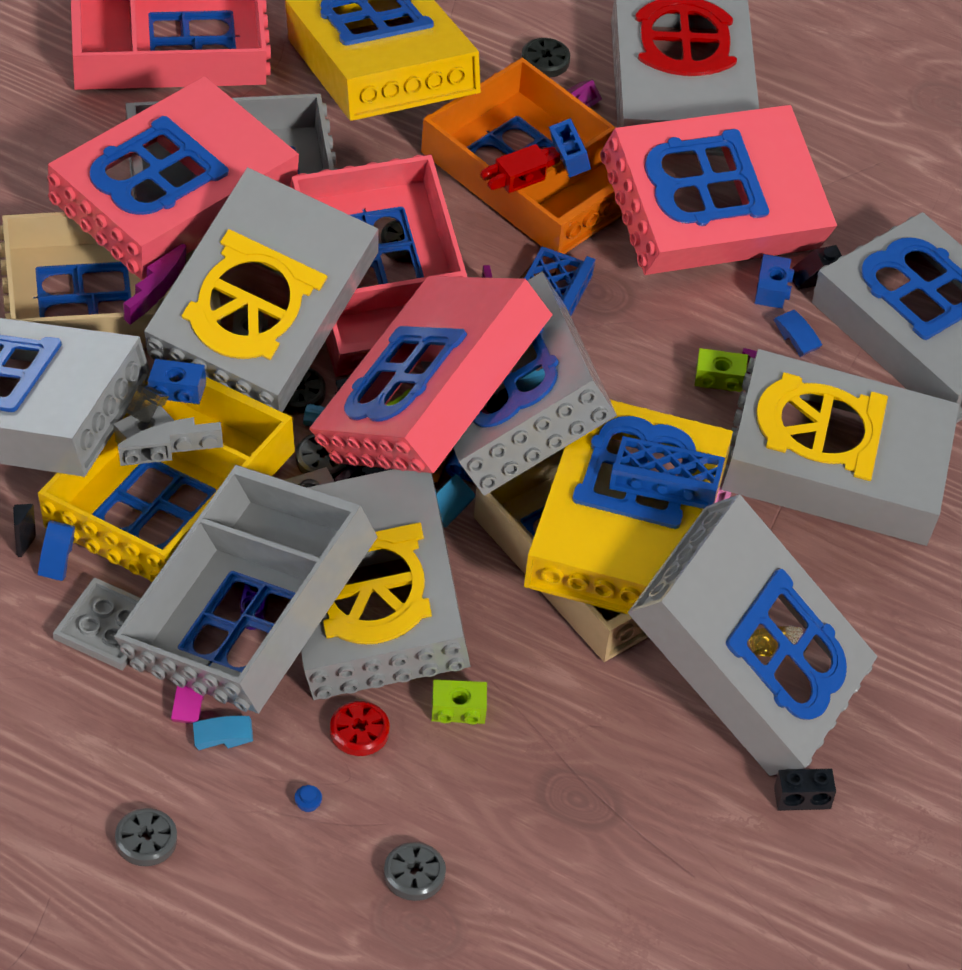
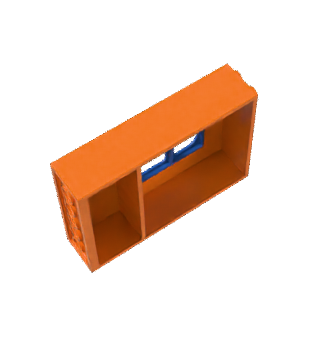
(521, 97)

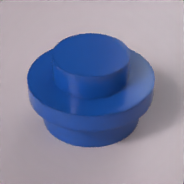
(308, 798)

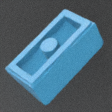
(453, 499)

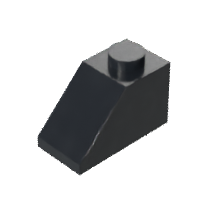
(807, 269)

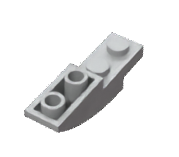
(162, 440)

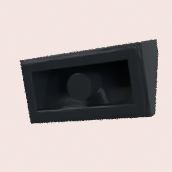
(24, 527)

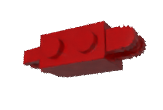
(520, 168)

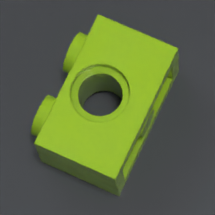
(720, 370)
(470, 695)

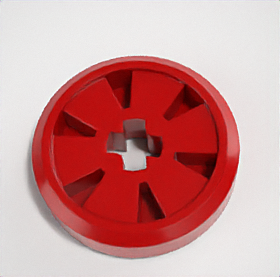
(366, 716)

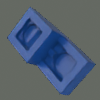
(800, 333)
(55, 550)

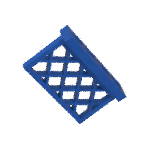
(576, 285)
(664, 484)

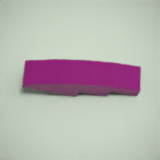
(159, 279)

